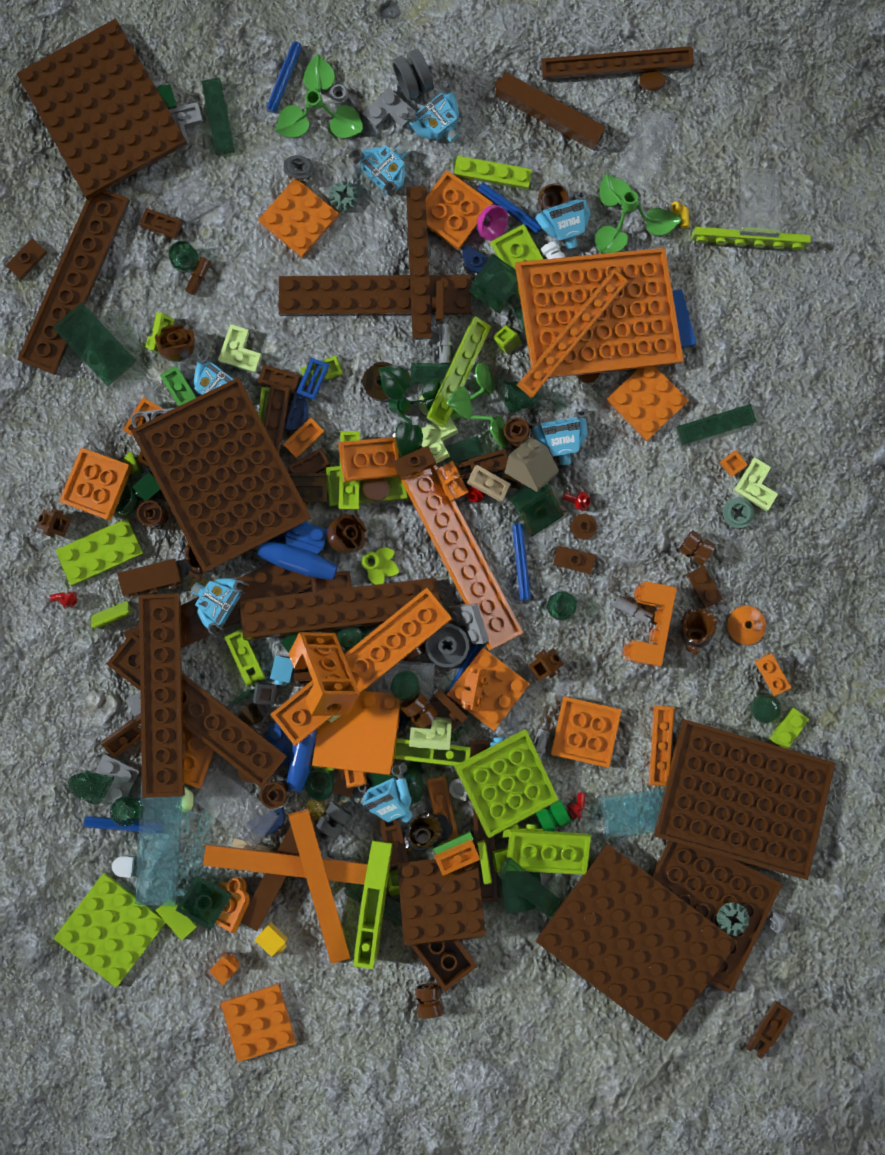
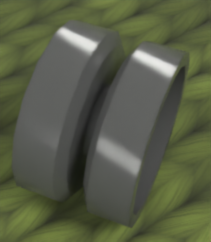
(413, 74)
(459, 646)

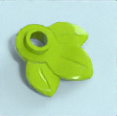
(383, 565)

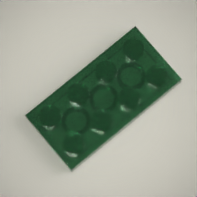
(94, 344)

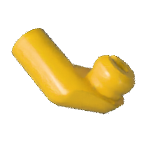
(682, 212)

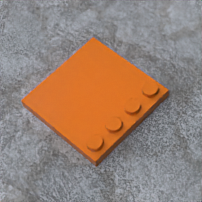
(362, 738)

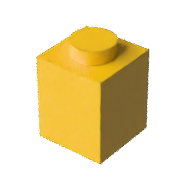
(271, 939)

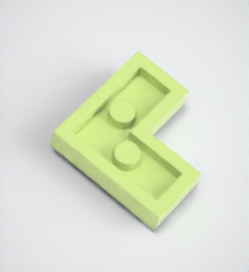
(234, 352)
(433, 437)
(751, 485)
(435, 738)

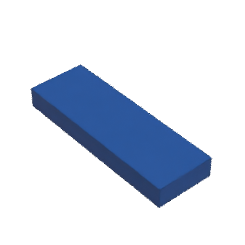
(684, 325)

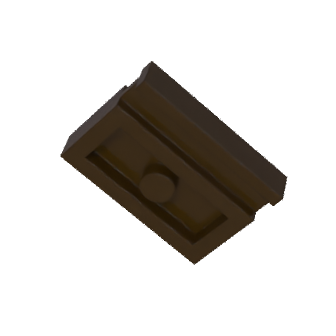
(311, 486)

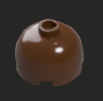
(175, 343)
(347, 534)

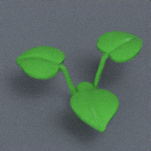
(292, 120)
(614, 191)
(463, 408)

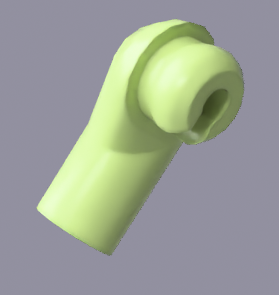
(187, 800)

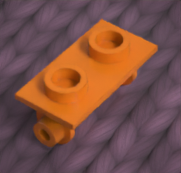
(772, 674)
(474, 698)

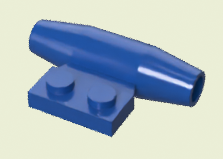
(301, 552)
(298, 757)

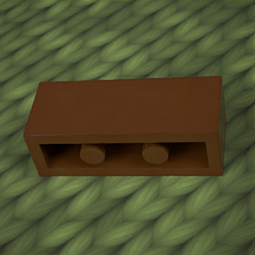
(150, 578)

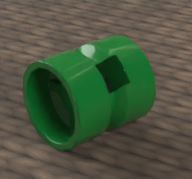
(553, 817)

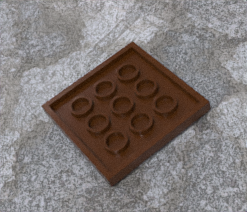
(440, 906)

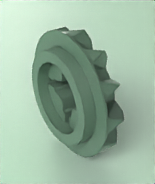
(348, 203)
(747, 512)
(725, 924)

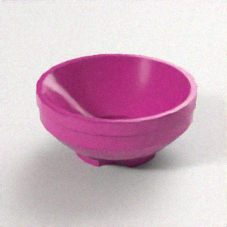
(497, 222)

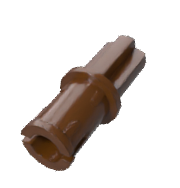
(197, 276)

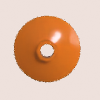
(738, 630)

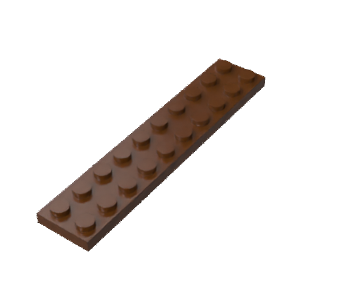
(73, 278)
(366, 295)
(262, 582)
(328, 608)
(161, 695)
(210, 720)

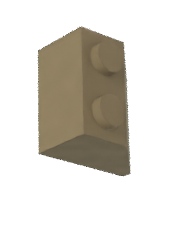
(531, 464)

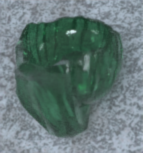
(515, 398)
(415, 781)
(89, 786)

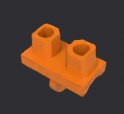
(451, 481)

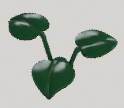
(394, 384)

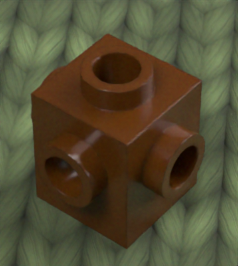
(53, 523)
(546, 664)

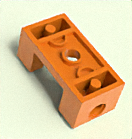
(662, 598)
(333, 686)

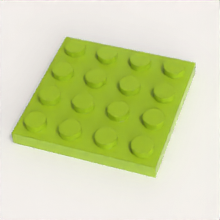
(506, 783)
(110, 930)

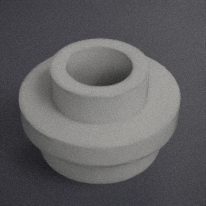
(339, 89)
(777, 922)

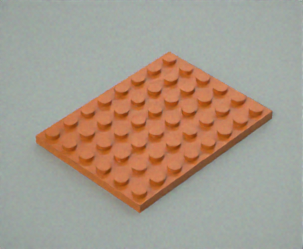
(631, 333)

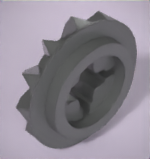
(298, 162)

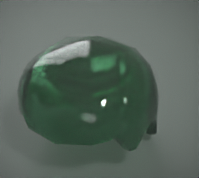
(183, 256)
(128, 501)
(561, 606)
(351, 636)
(405, 686)
(766, 708)
(319, 784)
(126, 810)

